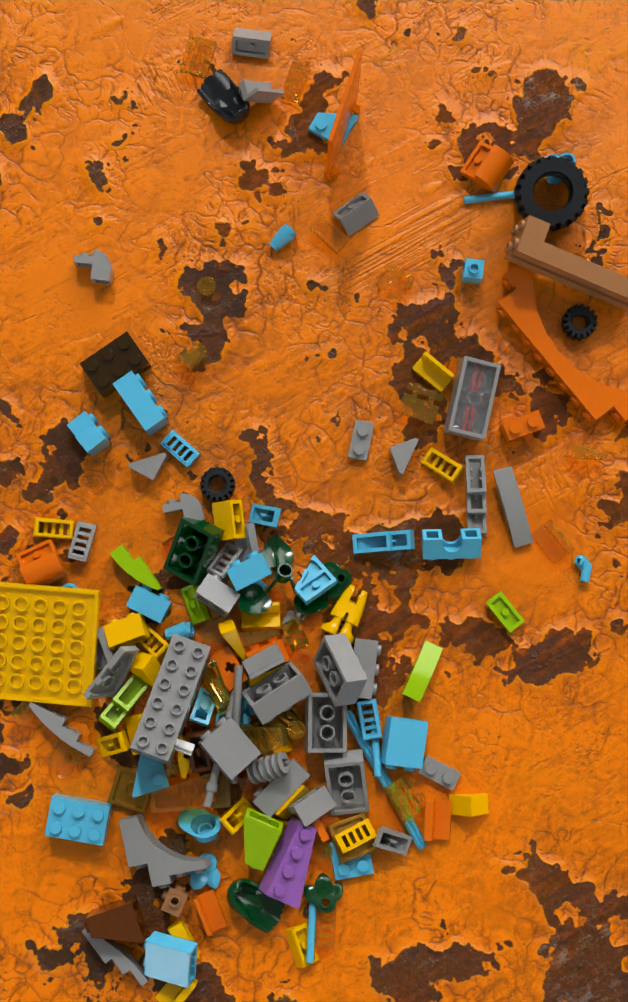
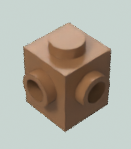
(174, 899)

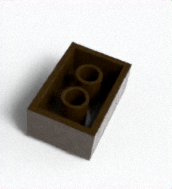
(113, 363)

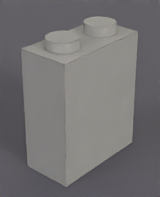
(228, 747)

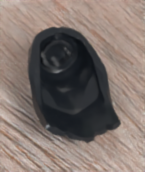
(224, 98)

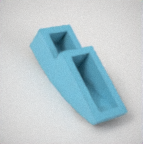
(383, 541)

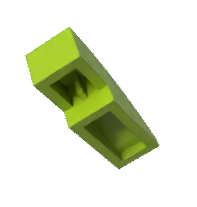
(136, 568)
(422, 671)
(123, 702)

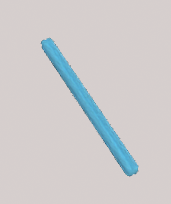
(385, 779)

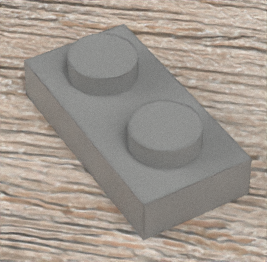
(360, 440)
(439, 772)

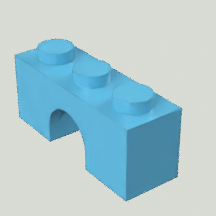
(466, 546)

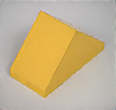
(146, 667)
(113, 743)
(469, 804)
(234, 816)

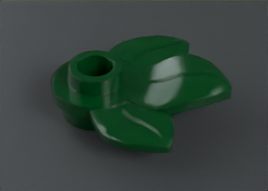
(337, 590)
(323, 890)

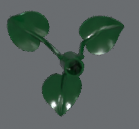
(254, 598)

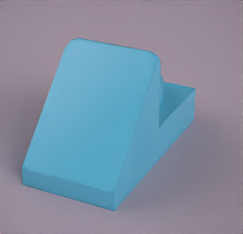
(202, 708)

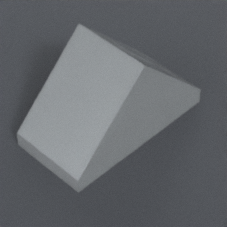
(402, 453)
(150, 466)
(392, 840)

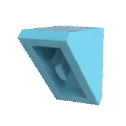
(265, 515)

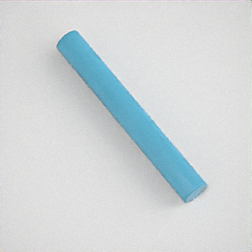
(489, 197)
(376, 753)
(311, 933)

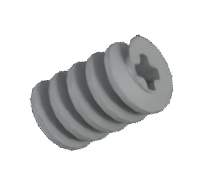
(268, 767)

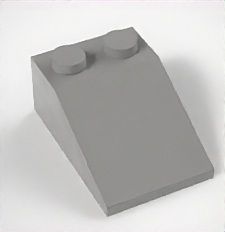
(347, 782)

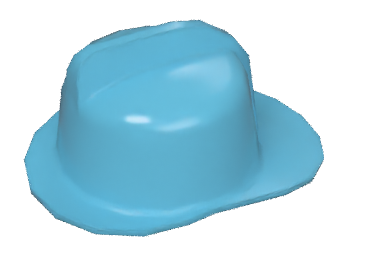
(200, 824)

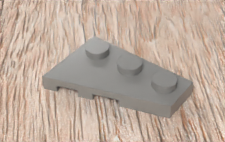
(113, 674)

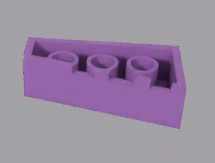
(289, 865)

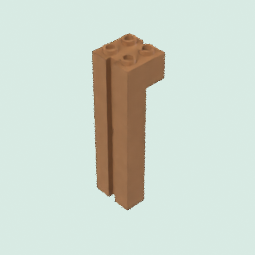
(531, 252)

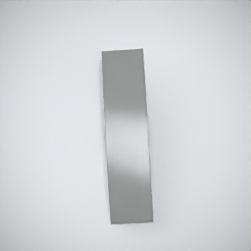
(475, 492)
(512, 506)
(56, 723)
(110, 949)

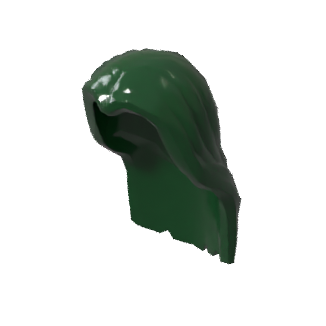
(254, 905)

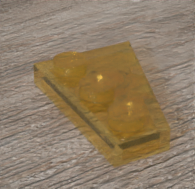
(265, 737)

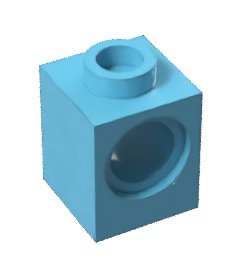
(472, 271)

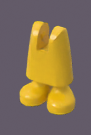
(346, 611)

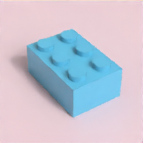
(141, 402)
(78, 819)

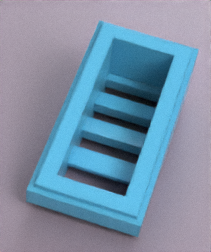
(190, 461)
(360, 704)

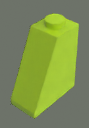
(259, 838)

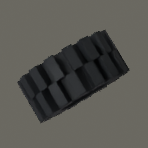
(585, 312)
(211, 474)

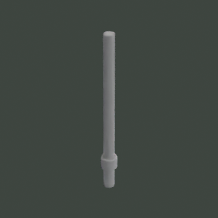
(237, 702)
(212, 785)

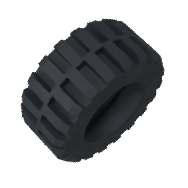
(568, 174)

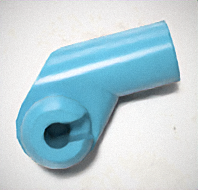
(585, 567)

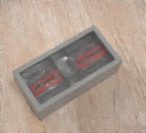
(472, 398)

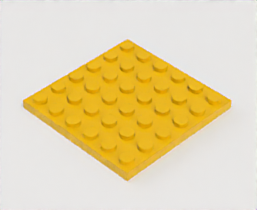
(48, 643)

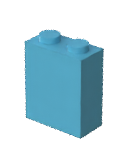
(403, 743)
(170, 959)

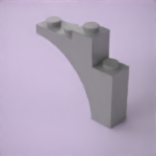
(145, 849)

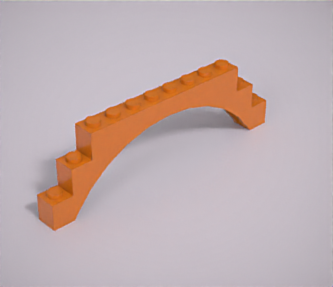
(523, 316)

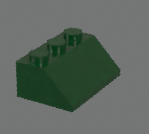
(193, 550)

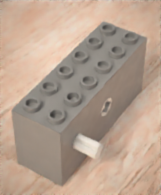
(171, 701)

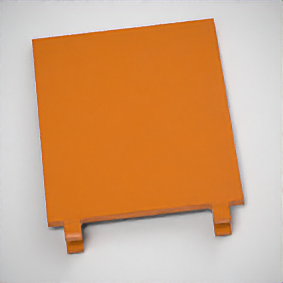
(343, 116)

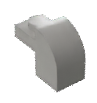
(101, 266)
(189, 505)

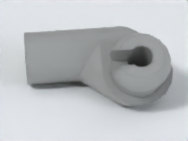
(291, 614)

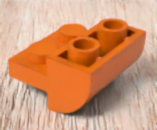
(487, 166)
(41, 564)

